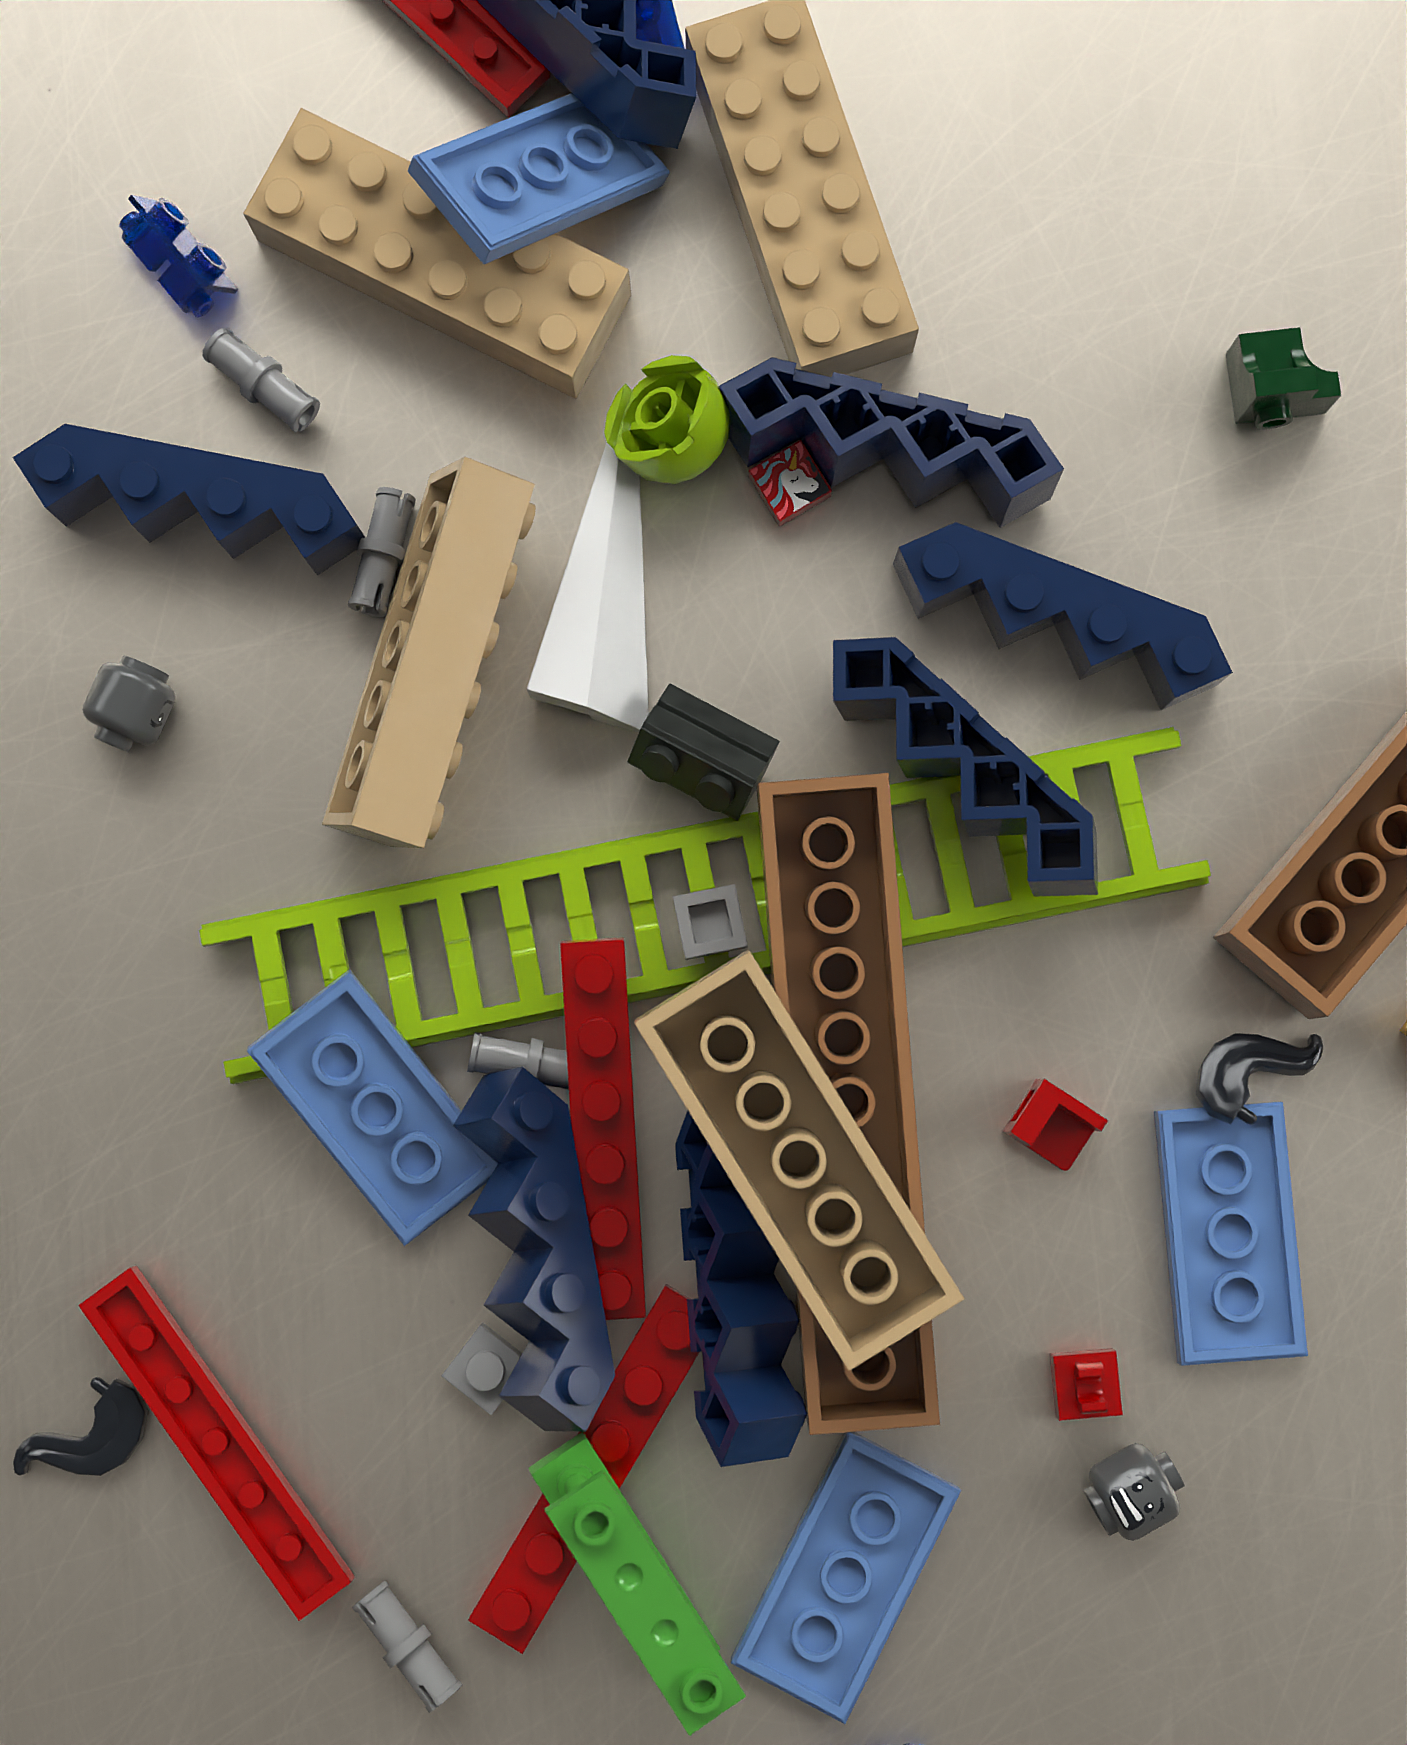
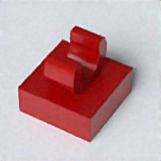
(1086, 1384)

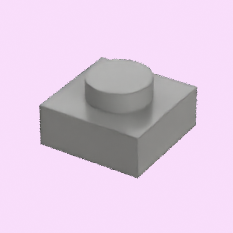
(710, 922)
(483, 1367)

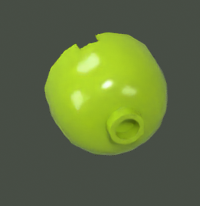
(669, 421)

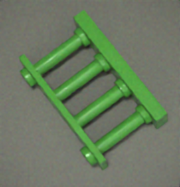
(635, 1583)

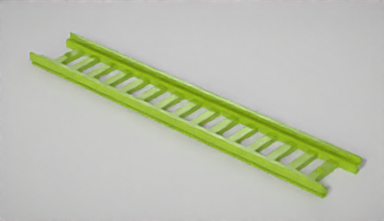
(657, 980)

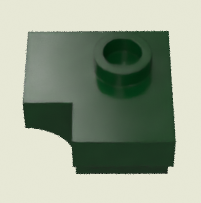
(1276, 380)

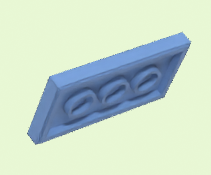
(533, 176)
(373, 1106)
(1230, 1236)
(845, 1575)

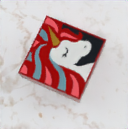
(789, 483)

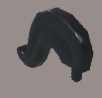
(1230, 1062)
(111, 1441)

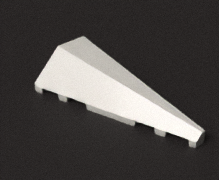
(596, 630)

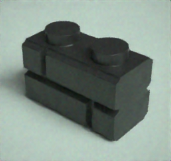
(702, 752)

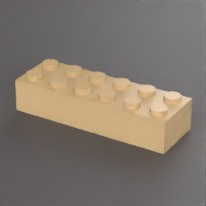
(801, 189)
(373, 228)
(431, 655)
(798, 1160)

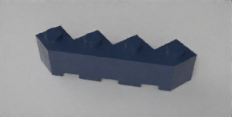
(592, 48)
(922, 439)
(168, 483)
(1092, 615)
(948, 737)
(552, 1277)
(739, 1316)

